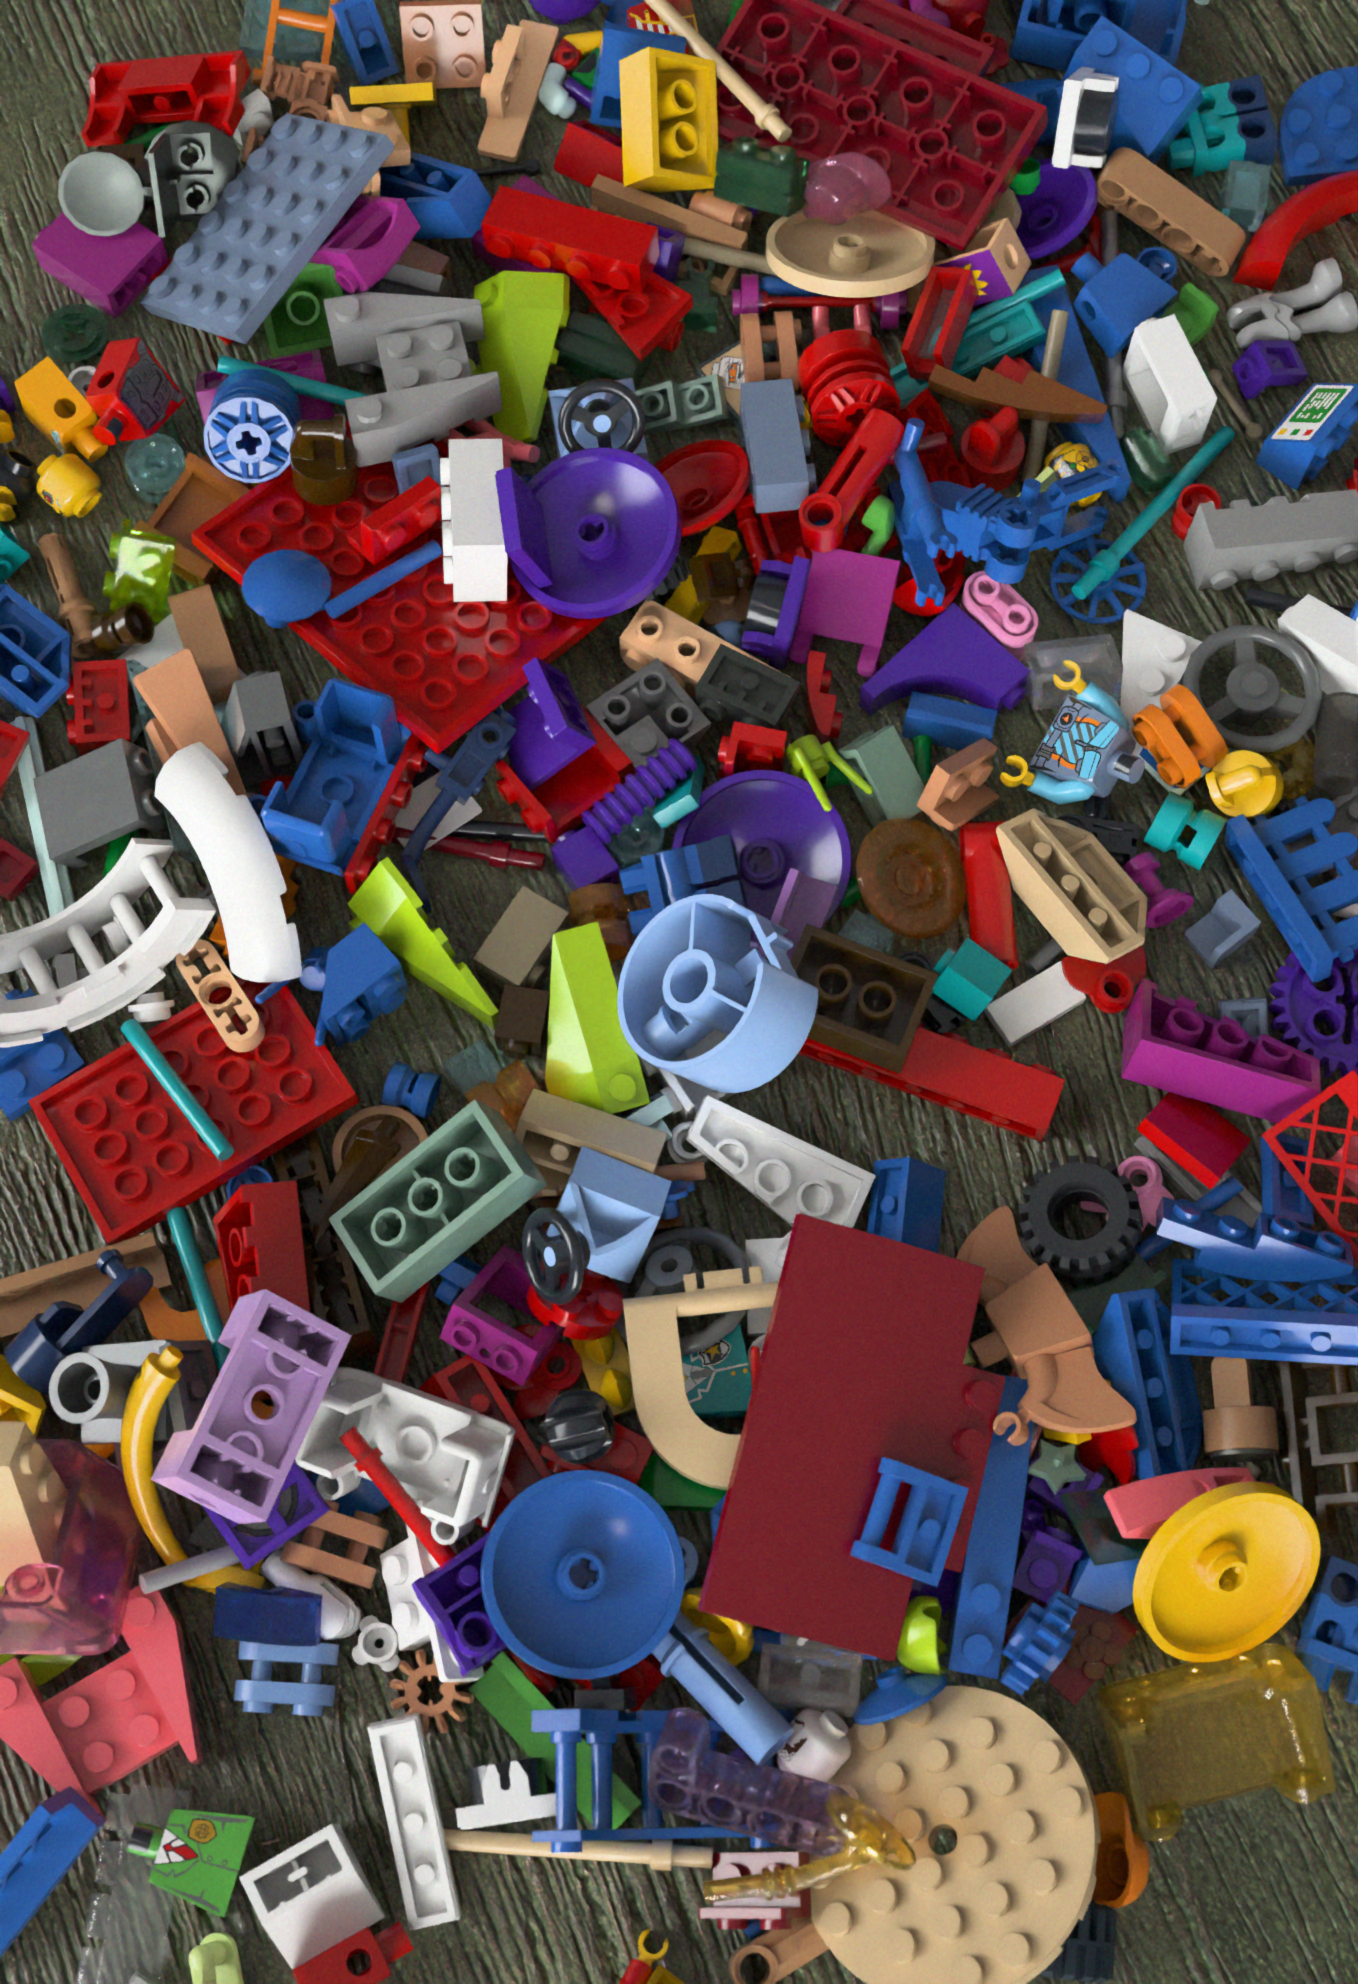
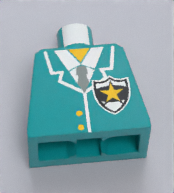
(719, 1379)

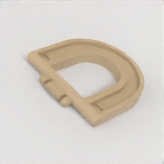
(658, 1371)

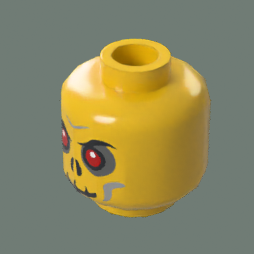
(68, 485)

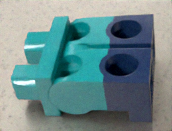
(1225, 127)

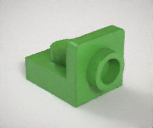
(1194, 312)

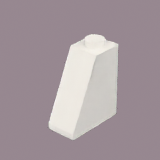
(1329, 641)

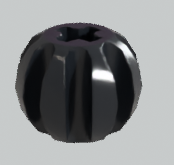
(580, 1426)

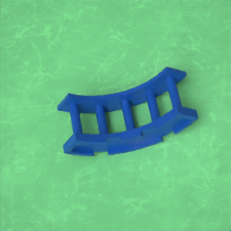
(601, 1732)

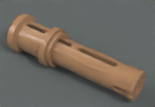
(75, 609)

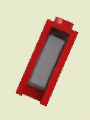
(939, 320)

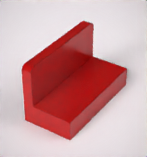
(589, 152)

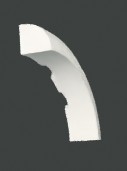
(236, 863)

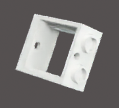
(1168, 383)

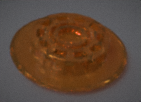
(902, 883)

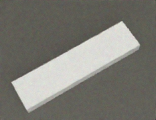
(414, 1821)

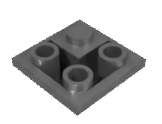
(649, 712)

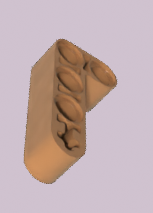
(1168, 211)

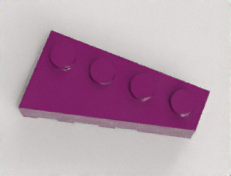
(1213, 1059)

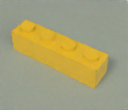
(684, 598)

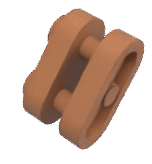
(784, 333)
(361, 1531)

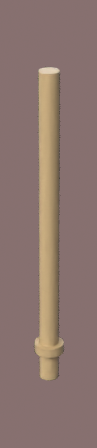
(765, 114)

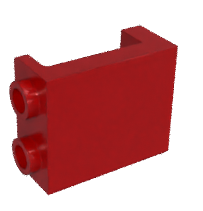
(561, 799)

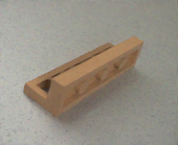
(632, 204)
(75, 1281)

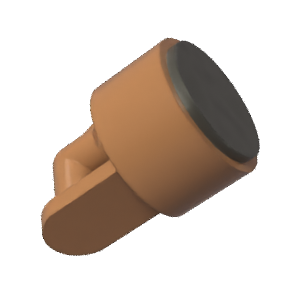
(1235, 1427)

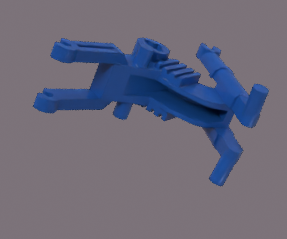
(984, 523)

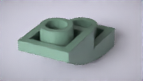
(683, 405)

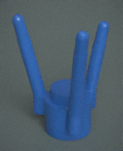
(312, 978)

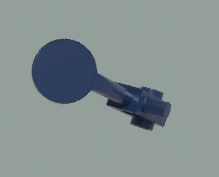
(459, 779)

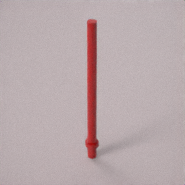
(369, 1460)

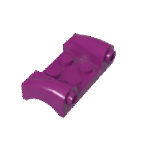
(367, 241)

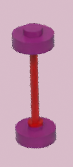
(751, 300)

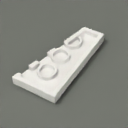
(778, 1167)

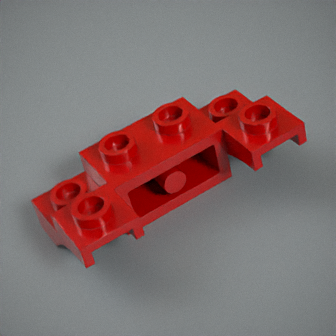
(164, 91)

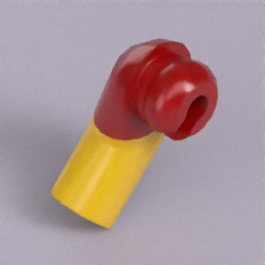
(575, 46)

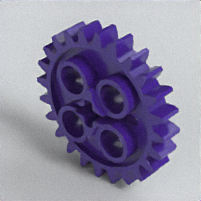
(1303, 1003)

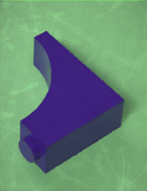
(950, 659)

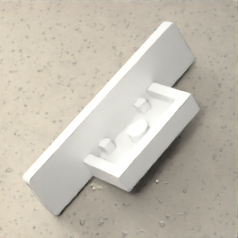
(410, 1620)

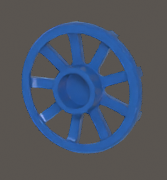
(1104, 589)

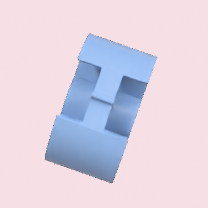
(697, 976)

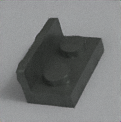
(744, 690)

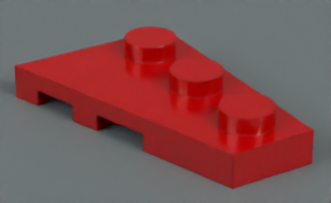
(637, 317)

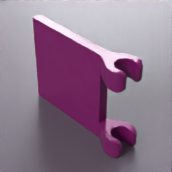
(847, 601)

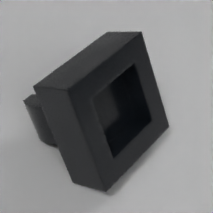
(606, 1695)

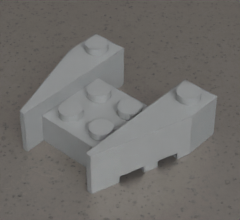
(421, 365)

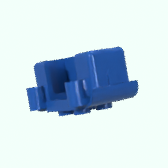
(340, 779)

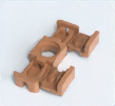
(304, 91)

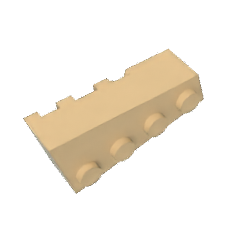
(29, 1500)

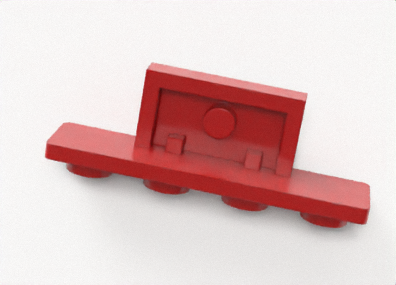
(382, 822)

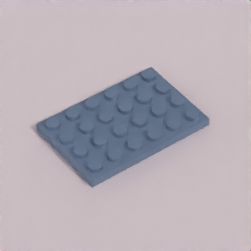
(267, 226)

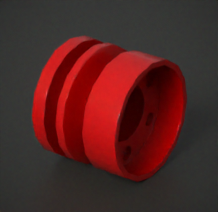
(842, 381)

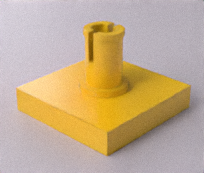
(396, 98)

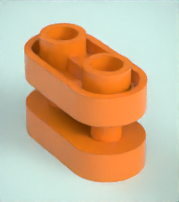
(1179, 737)

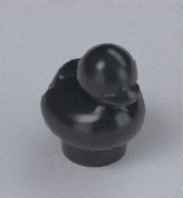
(16, 475)

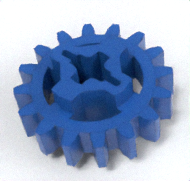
(1039, 1642)

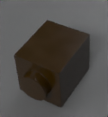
(522, 1022)

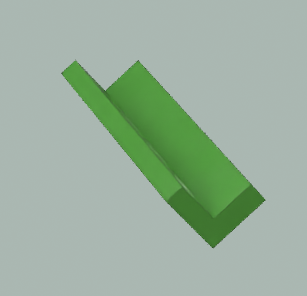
(510, 1701)

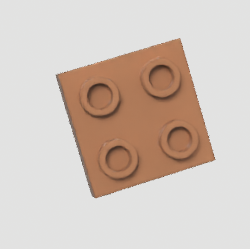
(443, 42)

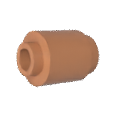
(721, 210)

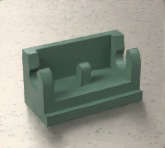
(890, 772)

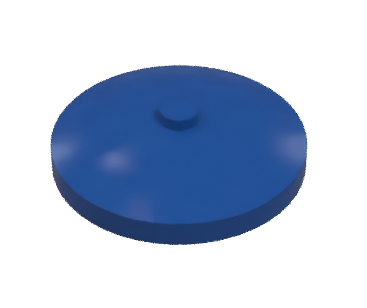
(582, 1574)

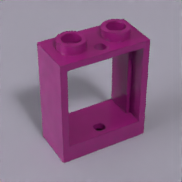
(475, 1330)

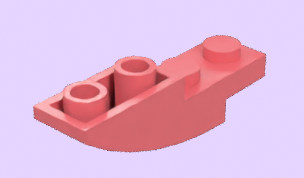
(1148, 1503)

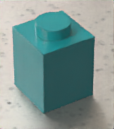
(969, 978)

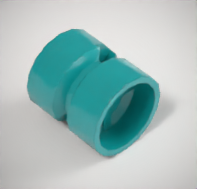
(1170, 822)

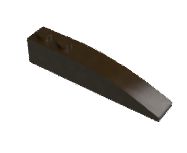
(330, 1268)

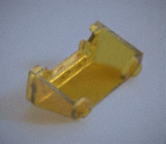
(1215, 1735)

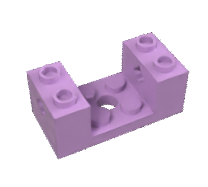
(231, 1455)

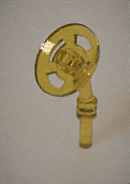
(867, 1839)

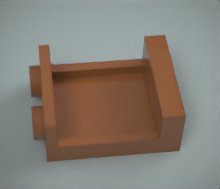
(191, 502)

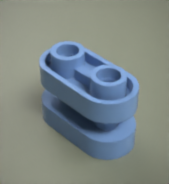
(306, 1697)

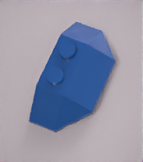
(32, 655)
(1160, 1386)

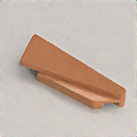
(184, 712)

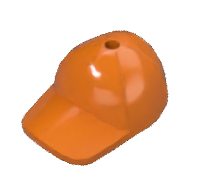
(1121, 1855)

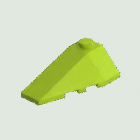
(520, 333)
(398, 920)
(585, 1042)

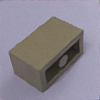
(521, 941)

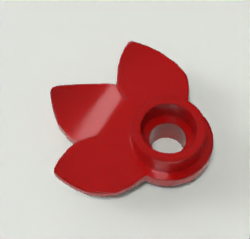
(1118, 975)
(543, 1386)
(1113, 1450)

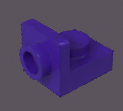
(1266, 365)
(1045, 1563)

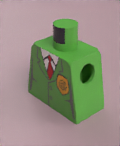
(195, 1854)

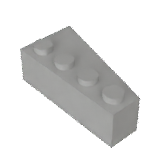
(1271, 538)

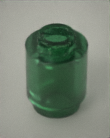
(1146, 460)

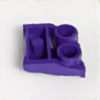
(458, 1610)

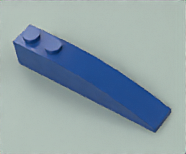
(1078, 374)
(988, 1569)

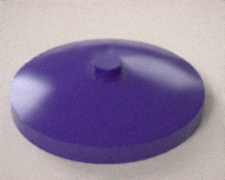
(607, 532)
(774, 829)

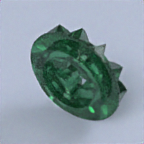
(76, 319)

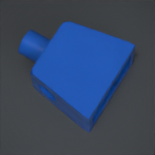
(1118, 299)

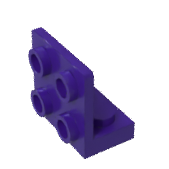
(548, 726)

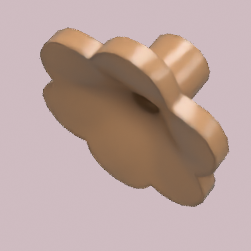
(731, 608)

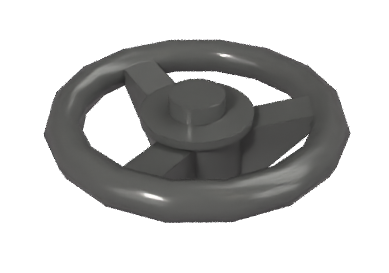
(1254, 688)
(668, 1259)

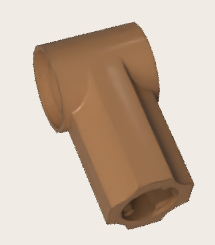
(781, 1950)

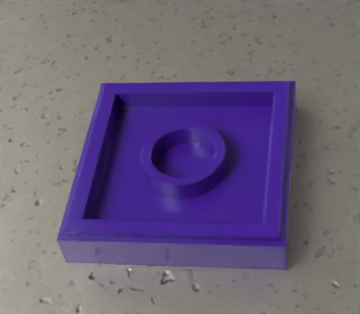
(523, 527)

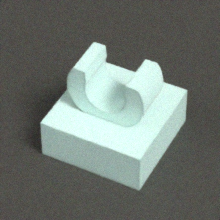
(652, 1113)

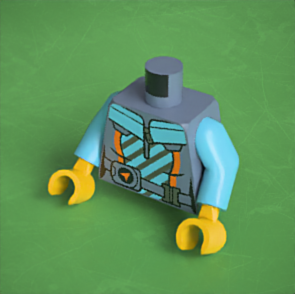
(1082, 749)

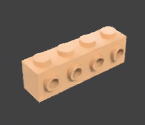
(675, 641)

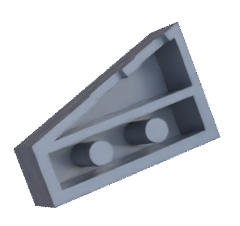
(775, 445)

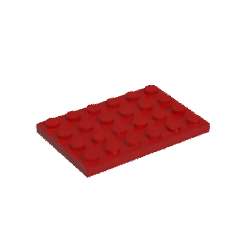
(136, 1148)

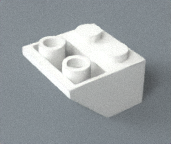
(312, 1896)

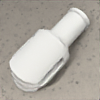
(339, 1613)

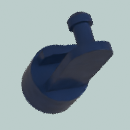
(68, 1327)

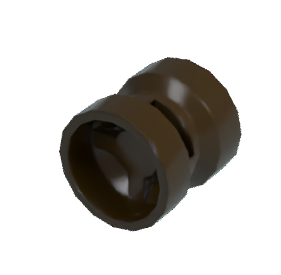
(122, 628)

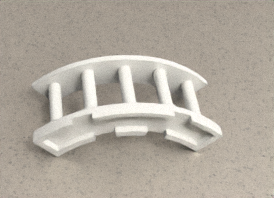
(108, 985)

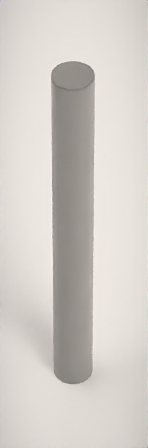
(194, 1567)

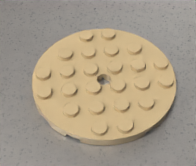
(1020, 1856)

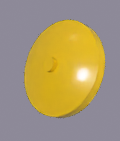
(1226, 1571)

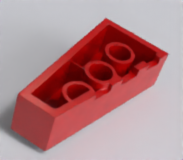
(262, 1245)

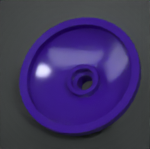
(1056, 209)

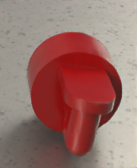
(993, 450)

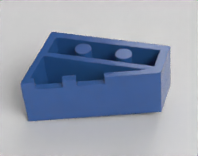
(441, 196)

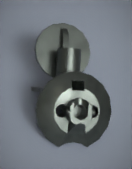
(107, 192)

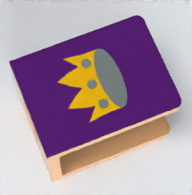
(995, 261)

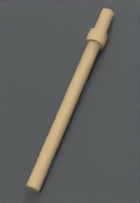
(659, 1853)

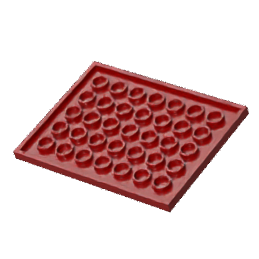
(411, 641)

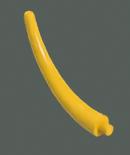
(137, 1436)

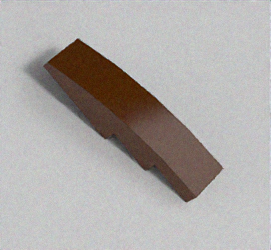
(1035, 399)

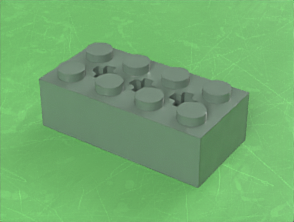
(437, 1201)

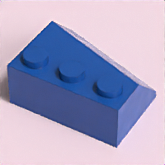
(1152, 93)

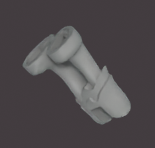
(1272, 318)

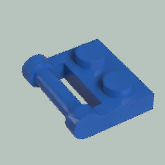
(924, 1528)

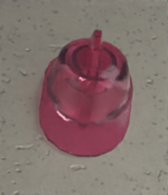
(845, 187)

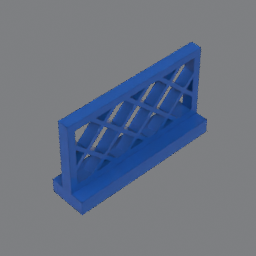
(1263, 1329)

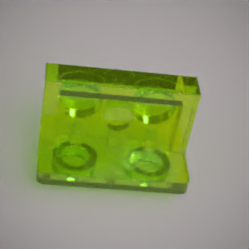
(140, 569)

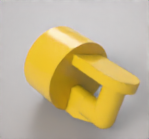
(1245, 784)

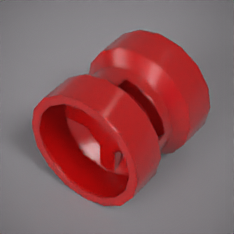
(1188, 504)

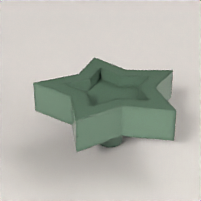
(1056, 1465)

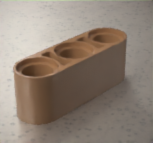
(206, 636)

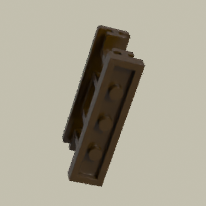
(1309, 1440)

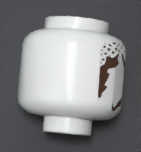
(816, 1745)

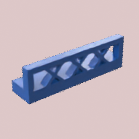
(42, 1857)

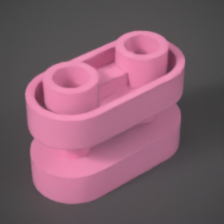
(1000, 612)

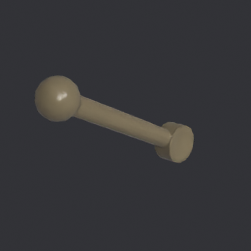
(1253, 430)

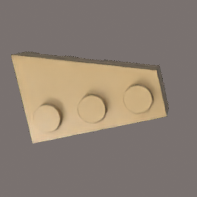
(557, 1128)

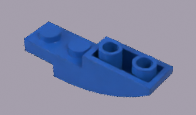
(1269, 1251)

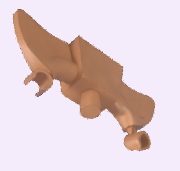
(1040, 1337)

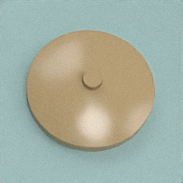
(852, 260)

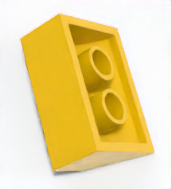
(668, 121)

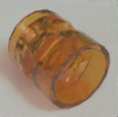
(609, 907)
(507, 1093)

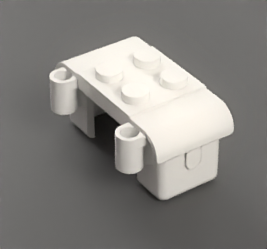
(428, 1443)

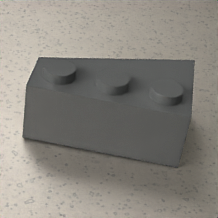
(261, 729)

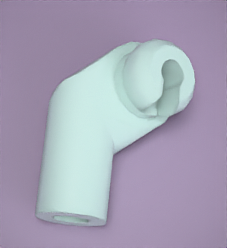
(552, 93)

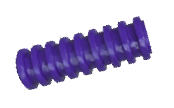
(640, 790)

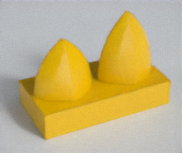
(608, 1370)

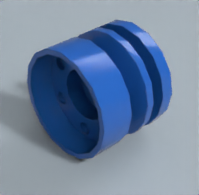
(253, 403)

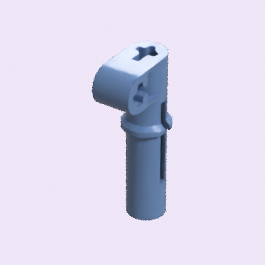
(718, 1683)

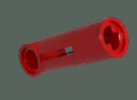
(849, 480)
(988, 891)

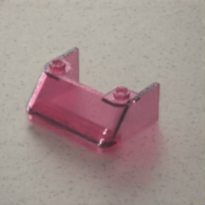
(84, 1592)

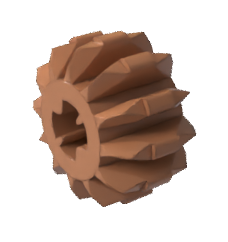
(415, 1694)

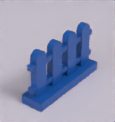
(1274, 879)

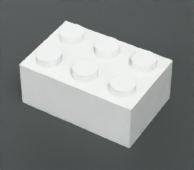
(475, 524)

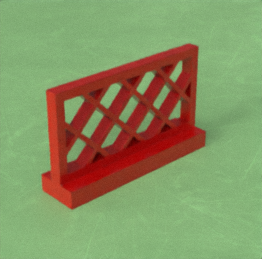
(1348, 1091)

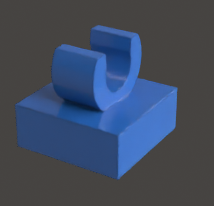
(457, 1278)

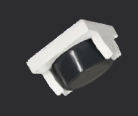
(1086, 119)
(507, 1794)

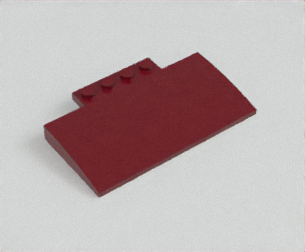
(889, 90)
(849, 1372)

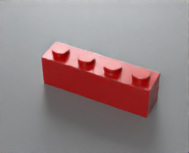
(570, 239)

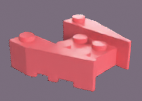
(112, 1716)

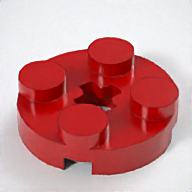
(588, 1314)

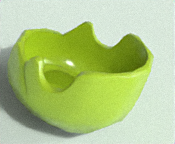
(919, 1641)

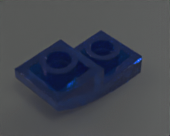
(268, 1617)

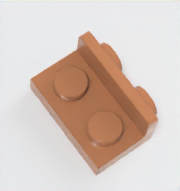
(957, 787)

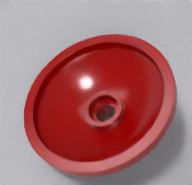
(706, 481)

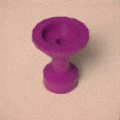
(1165, 904)

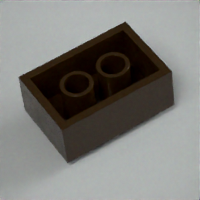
(865, 997)

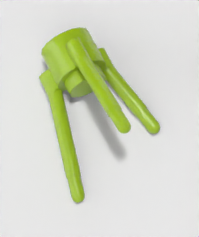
(810, 764)

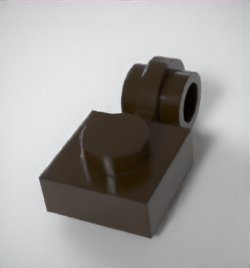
(718, 577)

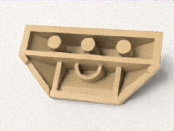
(1073, 886)

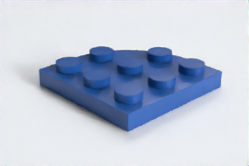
(1320, 128)

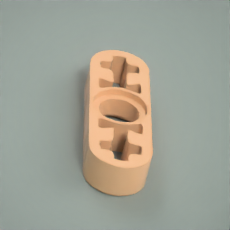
(220, 1013)

